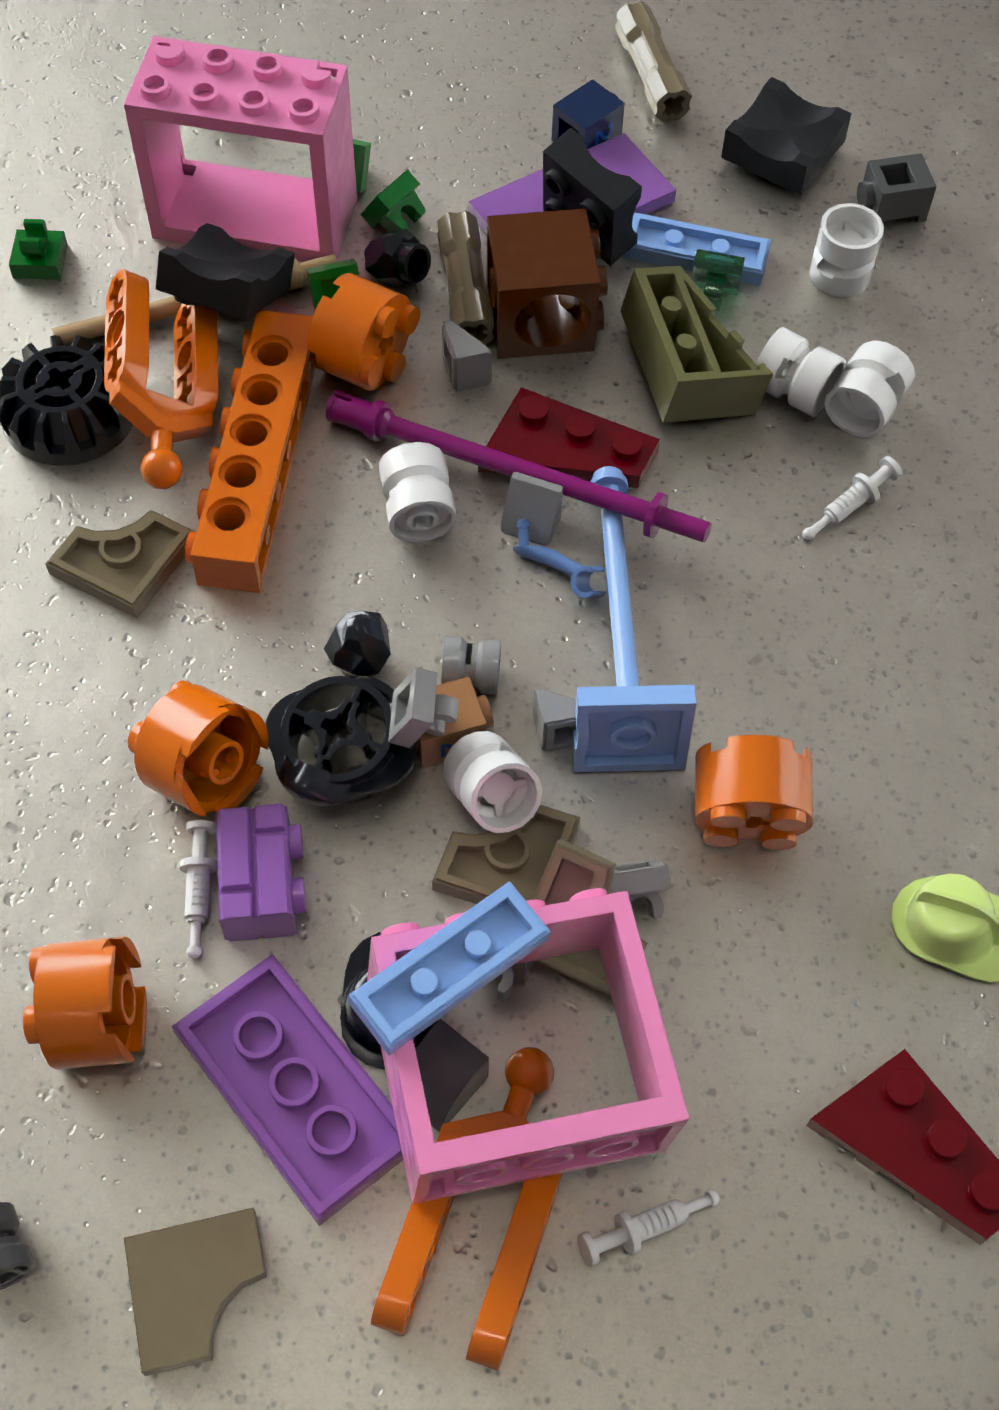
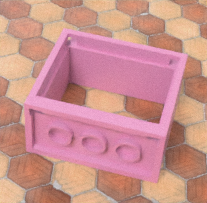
(252, 97)
(563, 1143)

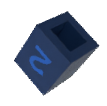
(591, 113)

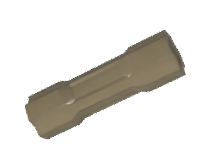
(663, 83)
(465, 277)

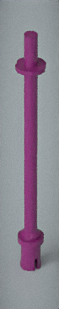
(379, 421)

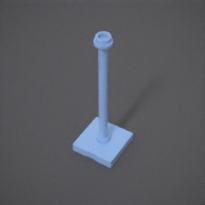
(628, 723)

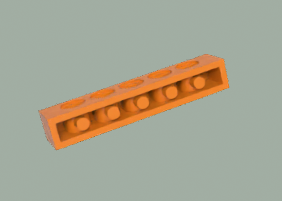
(254, 454)

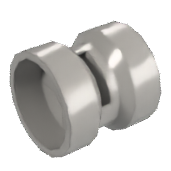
(472, 660)

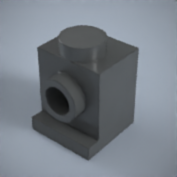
(897, 187)

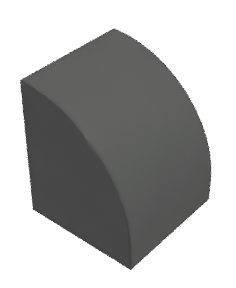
(449, 1072)

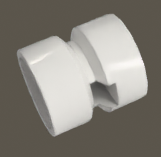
(846, 249)
(813, 377)
(869, 389)
(417, 492)
(492, 782)

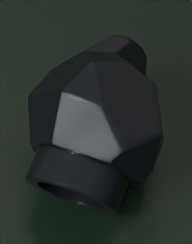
(397, 258)
(359, 644)

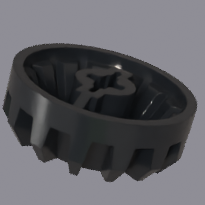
(67, 411)

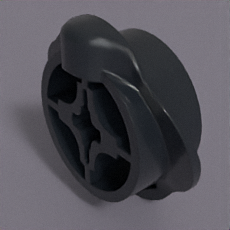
(306, 715)

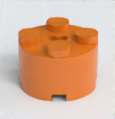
(362, 332)
(199, 749)
(754, 792)
(86, 1003)

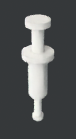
(863, 490)
(198, 872)
(641, 1227)

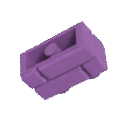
(256, 872)

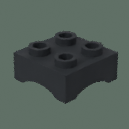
(785, 137)
(578, 182)
(224, 274)

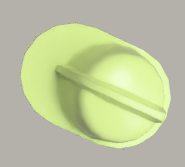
(950, 924)

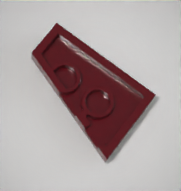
(571, 439)
(921, 1142)

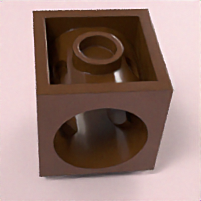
(544, 283)

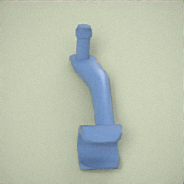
(579, 574)

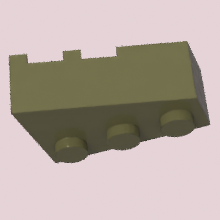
(686, 352)

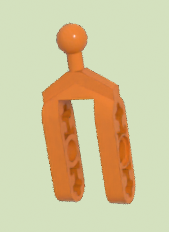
(127, 368)
(528, 1075)

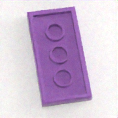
(614, 154)
(294, 1087)

